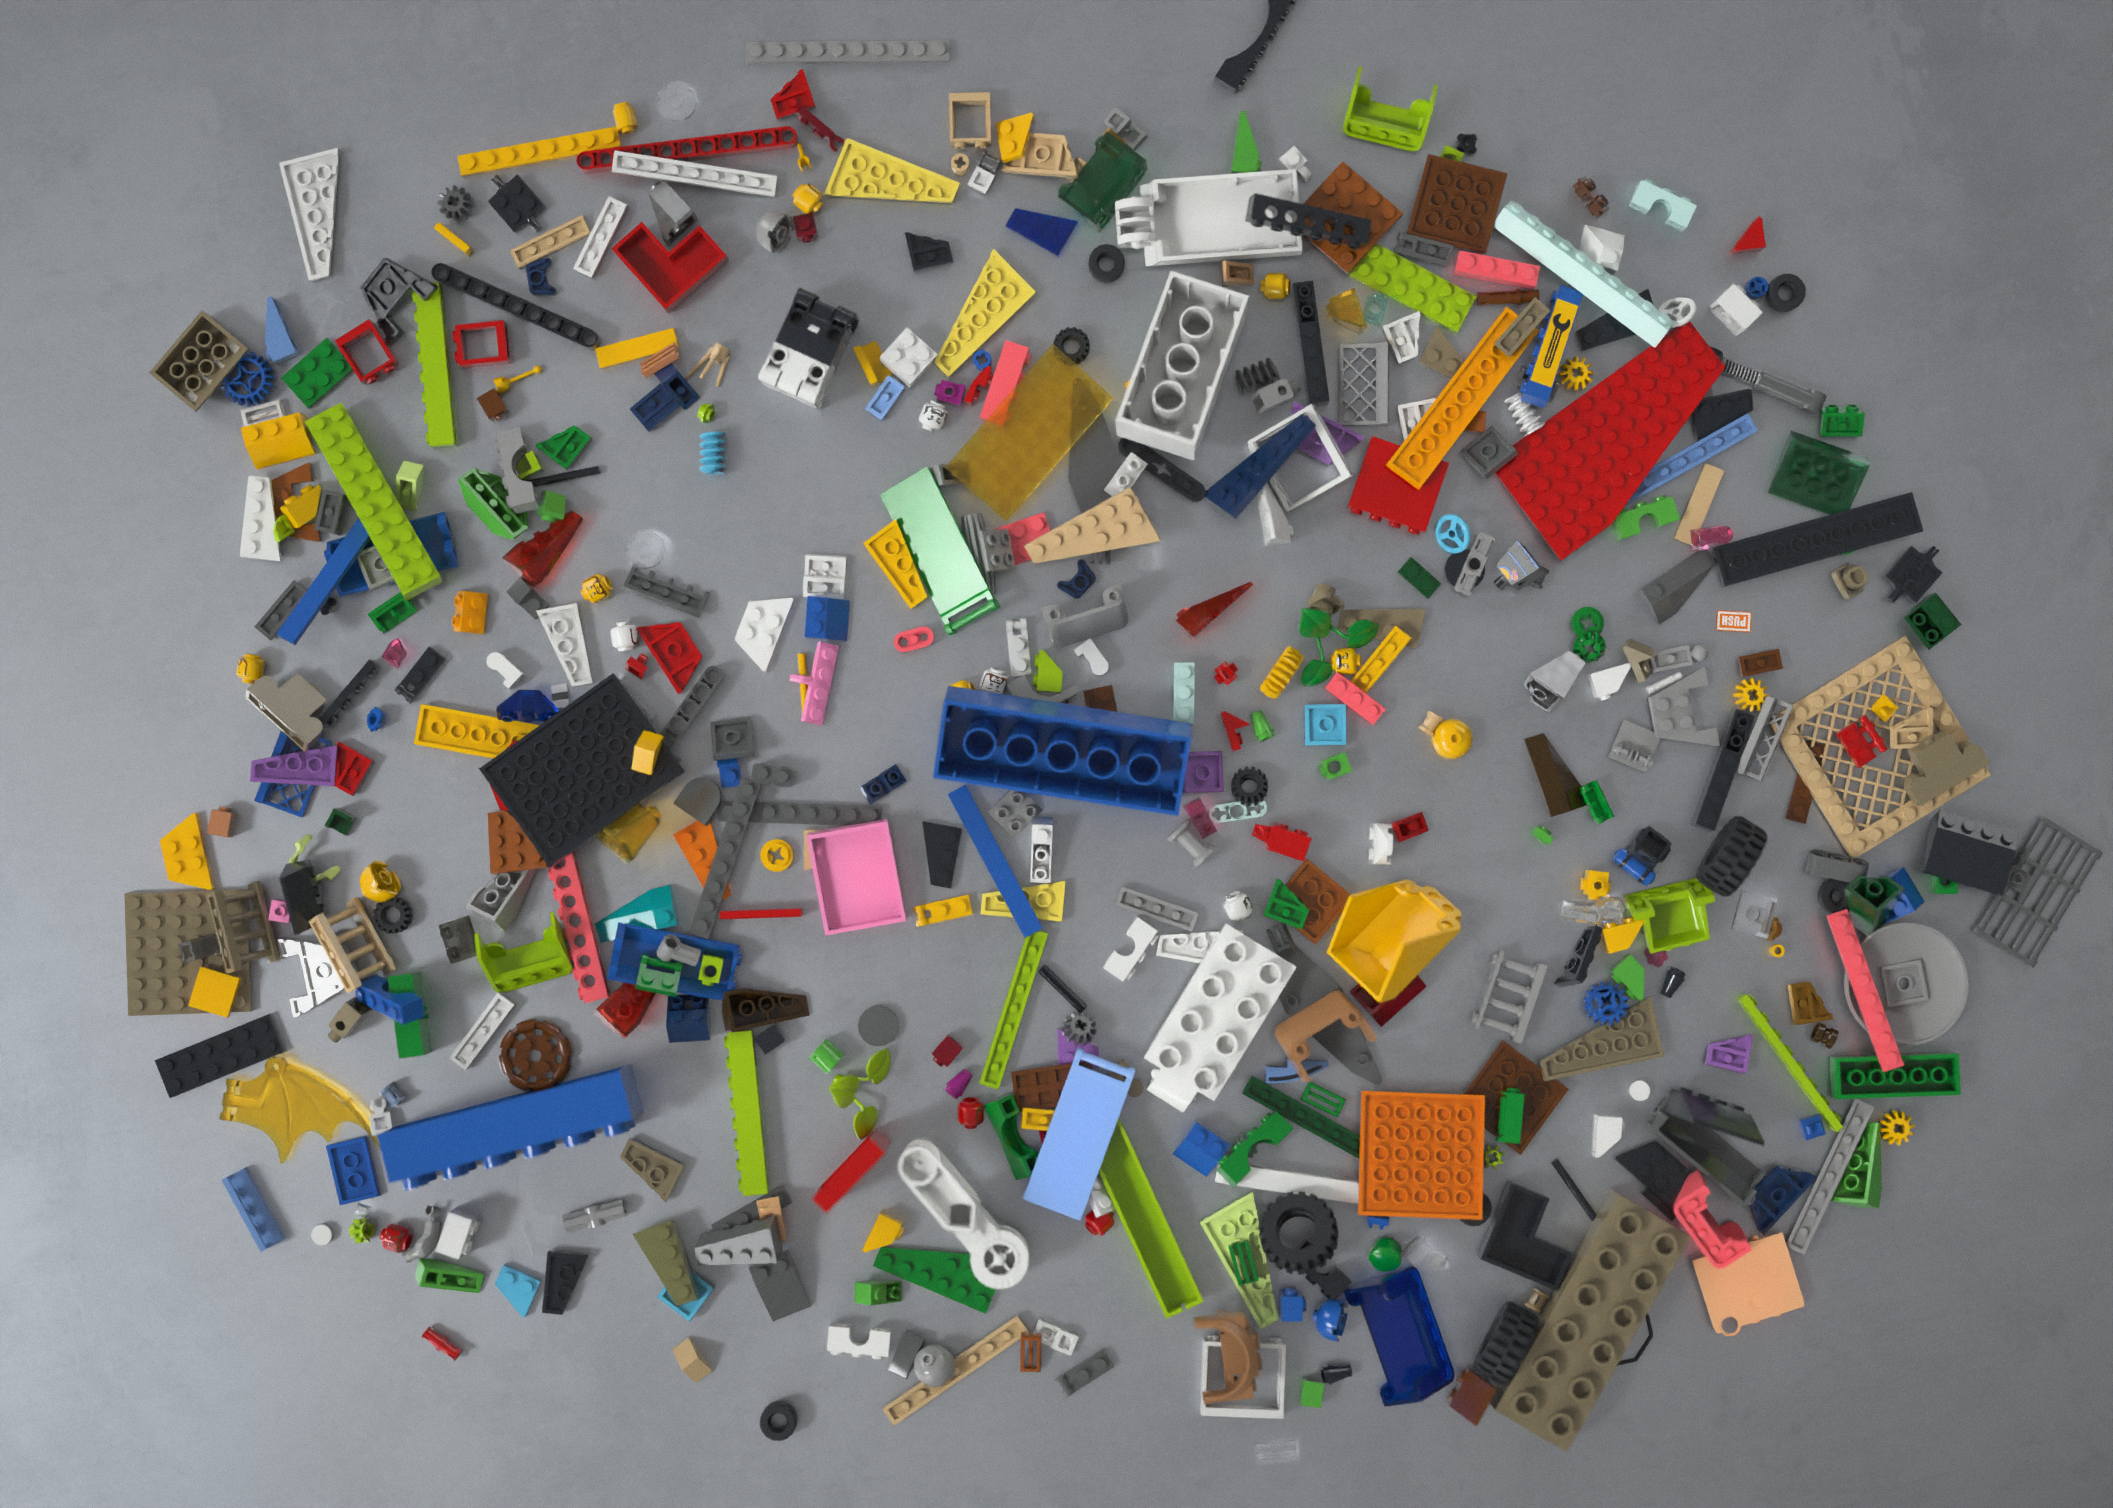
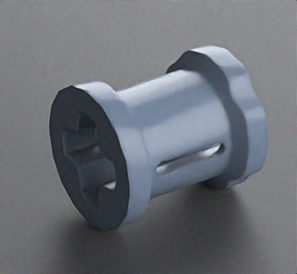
(397, 1098)

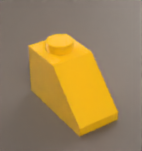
(883, 1232)

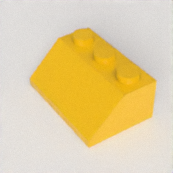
(278, 440)

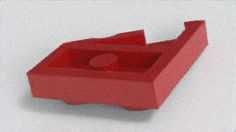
(793, 95)
(350, 768)

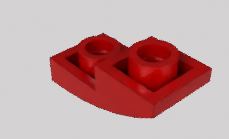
(982, 380)

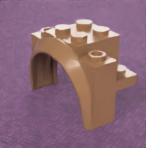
(1238, 1355)

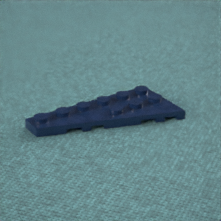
(1248, 478)

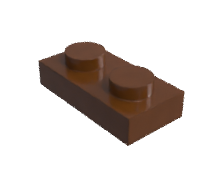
(1760, 662)

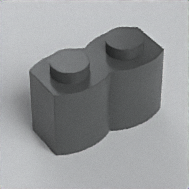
(768, 774)

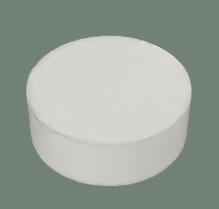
(1639, 1090)
(322, 1234)

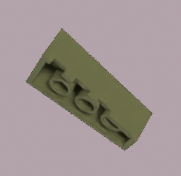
(668, 1258)

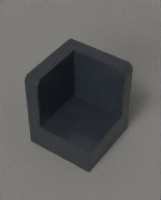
(769, 1039)

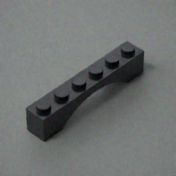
(1235, 69)

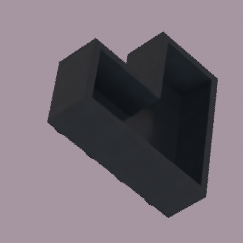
(1512, 1238)

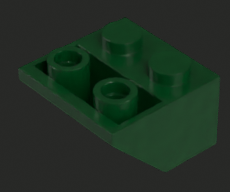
(1931, 620)

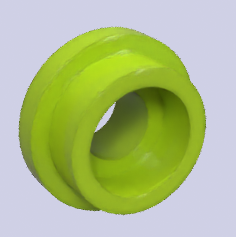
(706, 412)

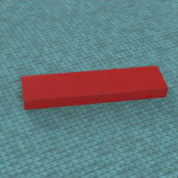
(761, 913)

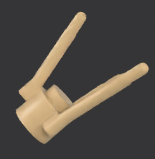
(716, 354)

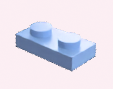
(885, 397)

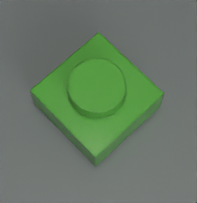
(1542, 834)

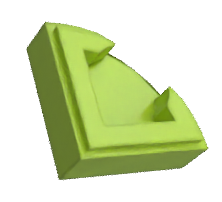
(282, 528)

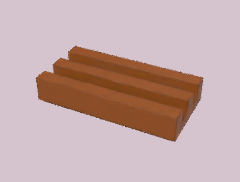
(1031, 1338)

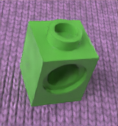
(1343, 762)

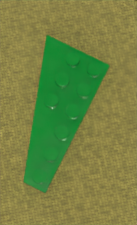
(938, 1271)

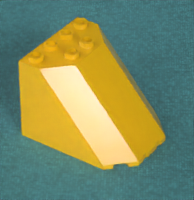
(1392, 935)

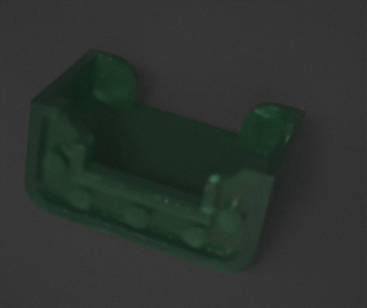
(1104, 180)

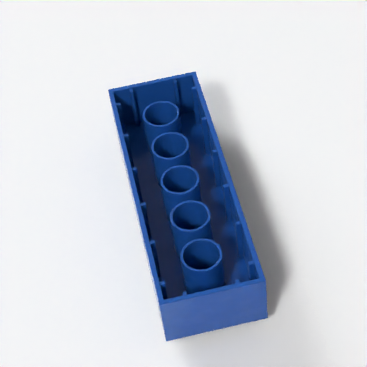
(1062, 750)
(508, 1124)

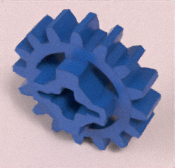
(1611, 1008)

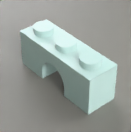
(1679, 209)
(1183, 692)

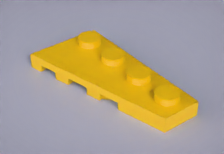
(896, 562)

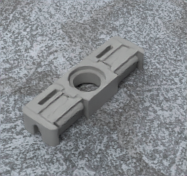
(1468, 576)

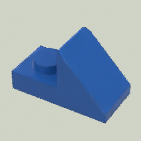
(729, 772)

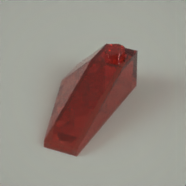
(539, 555)
(1200, 615)

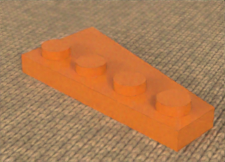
(699, 848)

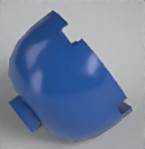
(1331, 1319)

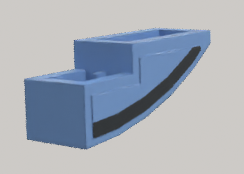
(1287, 1073)

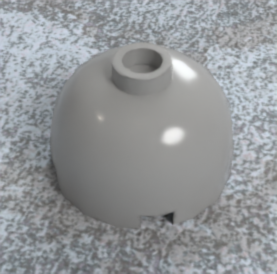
(773, 231)
(934, 1365)

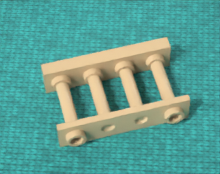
(339, 959)

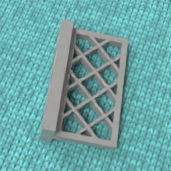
(1381, 379)

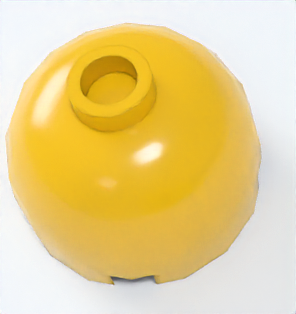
(1452, 739)
(378, 883)

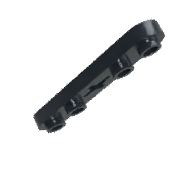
(1178, 481)

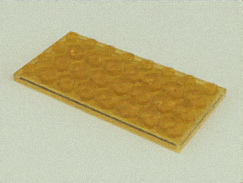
(1029, 432)

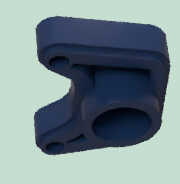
(538, 279)
(1080, 582)

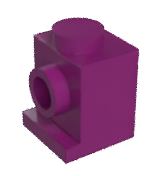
(956, 398)

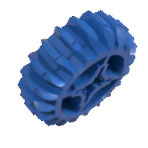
(243, 371)

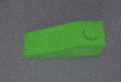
(1245, 152)
(447, 1276)

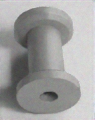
(1191, 843)

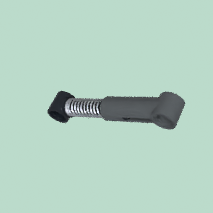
(1808, 400)

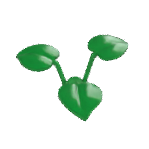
(1318, 624)

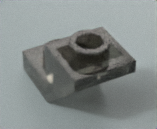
(199, 948)

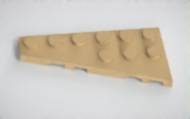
(1105, 527)

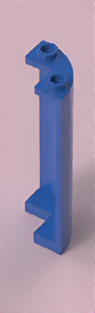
(434, 535)

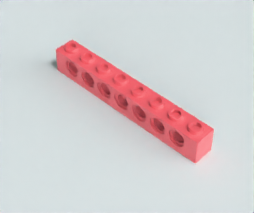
(586, 929)

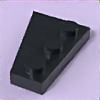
(1720, 411)
(942, 851)
(1584, 954)
(560, 1279)

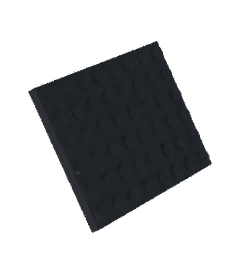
(577, 771)

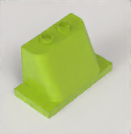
(1672, 914)

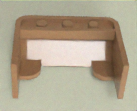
(1297, 1028)

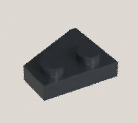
(927, 252)

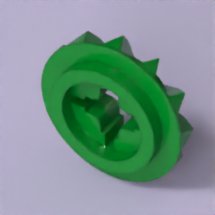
(1595, 618)
(1589, 638)

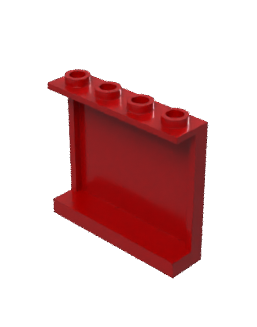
(1389, 496)

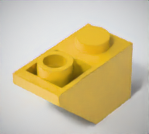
(303, 507)
(1620, 936)

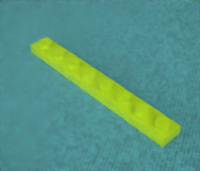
(1013, 1009)
(1795, 1068)

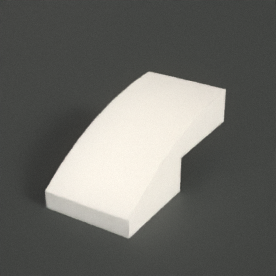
(1056, 1337)

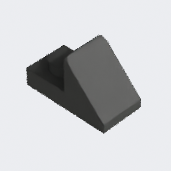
(527, 597)

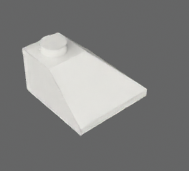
(1602, 247)

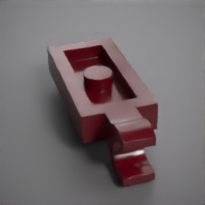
(820, 129)

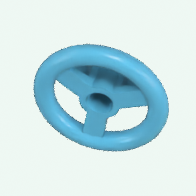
(1457, 531)

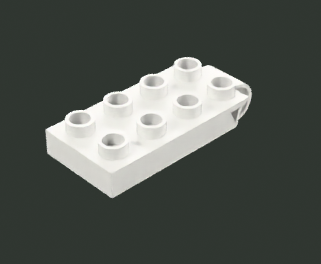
(1205, 218)
(1215, 1018)

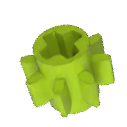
(1489, 1150)
(361, 1230)

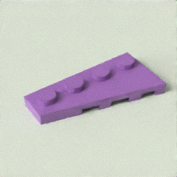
(301, 767)

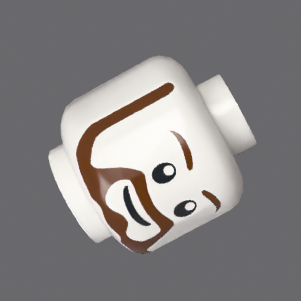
(624, 636)
(994, 680)

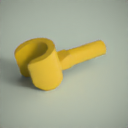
(803, 160)

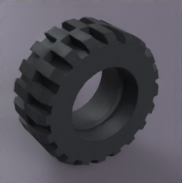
(1732, 856)
(1298, 1206)
(1506, 1343)

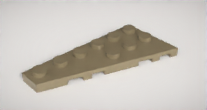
(1607, 1046)

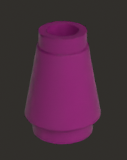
(958, 1084)

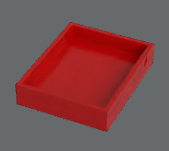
(851, 1170)

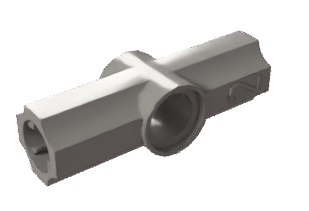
(594, 1215)

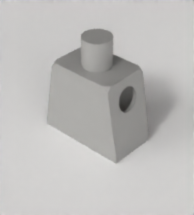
(1274, 395)

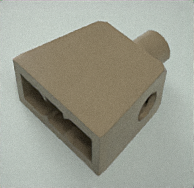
(348, 1019)

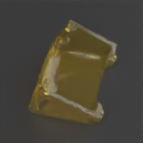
(630, 832)

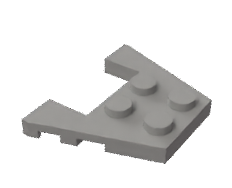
(1673, 712)

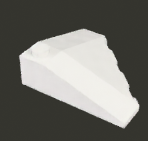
(1273, 520)

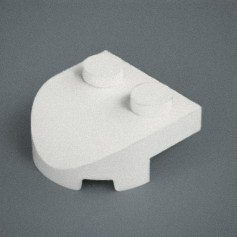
(1381, 844)

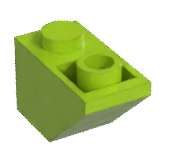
(1049, 674)

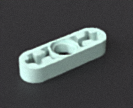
(1221, 807)

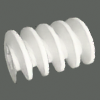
(1525, 414)

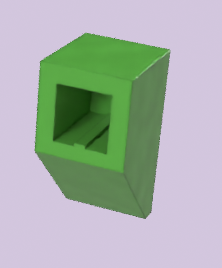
(551, 506)
(1630, 975)
(878, 1292)

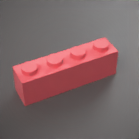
(1496, 270)
(1006, 375)

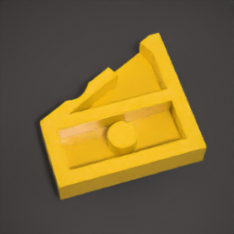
(1013, 136)

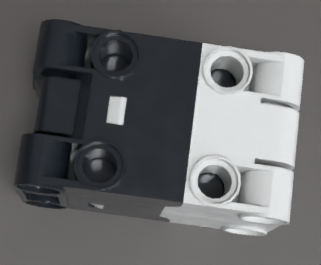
(808, 349)

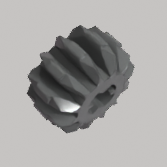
(447, 204)
(1081, 1022)

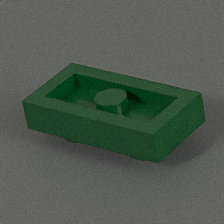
(1419, 578)

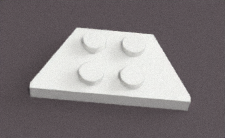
(762, 628)

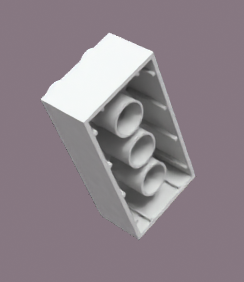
(1182, 365)

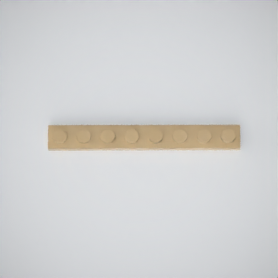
(965, 1364)

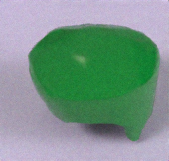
(1386, 1254)

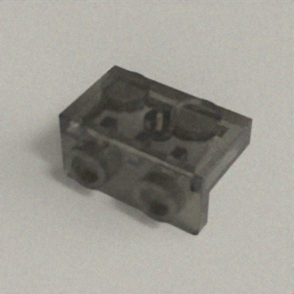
(458, 939)

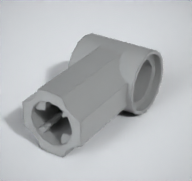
(672, 948)

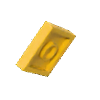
(214, 991)

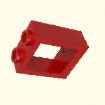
(356, 335)
(502, 341)

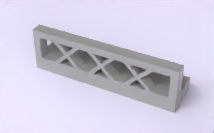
(1757, 734)

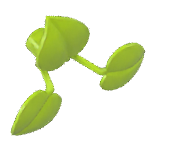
(845, 1088)

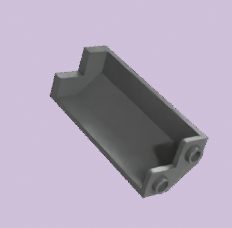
(1708, 1154)

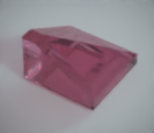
(394, 653)

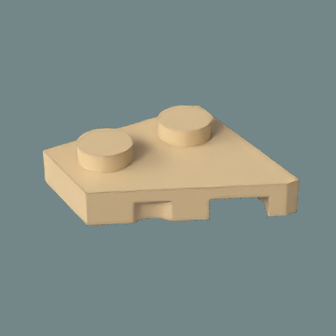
(1912, 729)

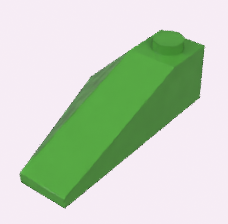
(1862, 1177)

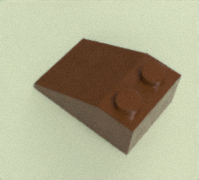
(1471, 1395)

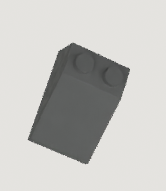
(780, 1286)

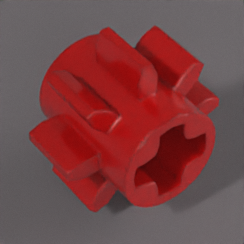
(1226, 673)

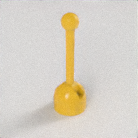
(503, 383)

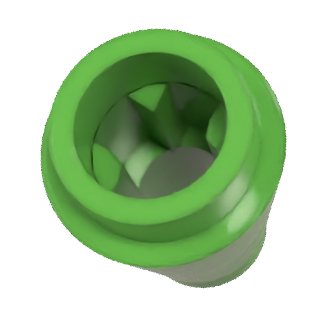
(1262, 727)

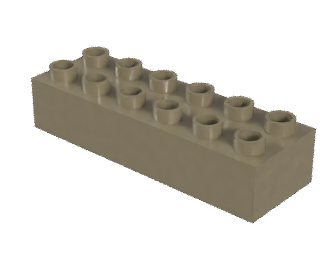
(1590, 1319)

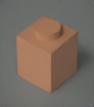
(222, 822)

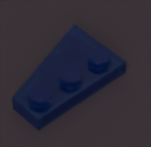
(1041, 229)

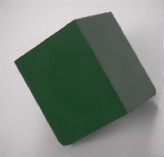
(340, 821)

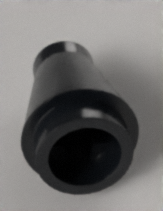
(1672, 981)
(1332, 1373)

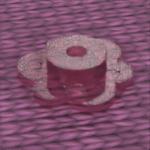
(1657, 961)

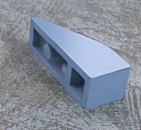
(278, 337)

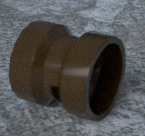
(1825, 1036)

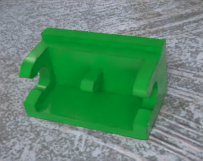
(392, 612)

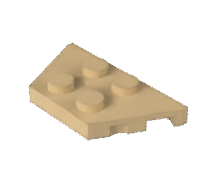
(1045, 157)

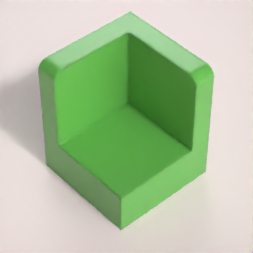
(1311, 1393)

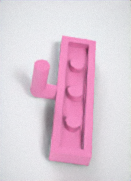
(818, 682)

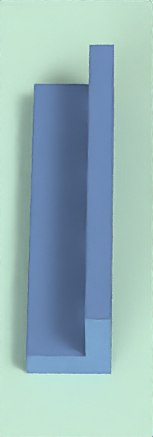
(253, 1209)

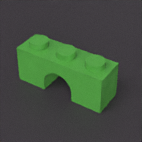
(1661, 510)

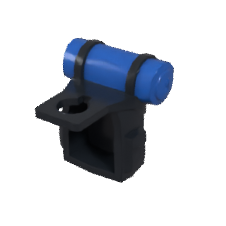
(1646, 852)

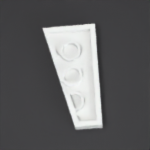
(567, 639)
(1186, 946)

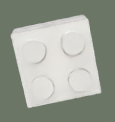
(1736, 309)
(908, 357)
(458, 1232)

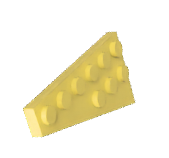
(877, 175)
(988, 307)

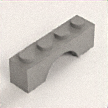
(512, 448)

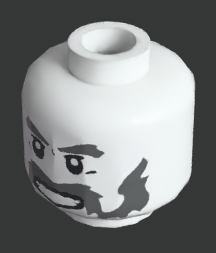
(933, 416)
(1238, 906)

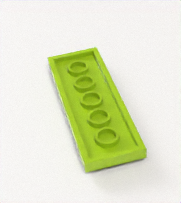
(1414, 287)

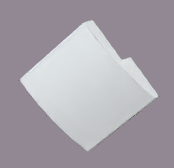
(824, 576)

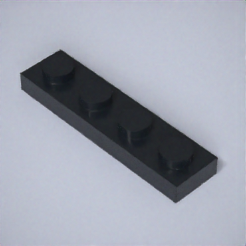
(355, 686)

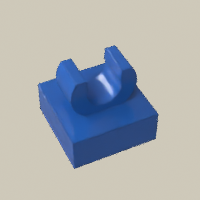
(1812, 1127)
(1378, 1220)

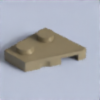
(1441, 355)

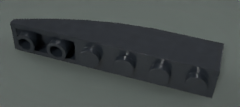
(1310, 344)
(1722, 771)

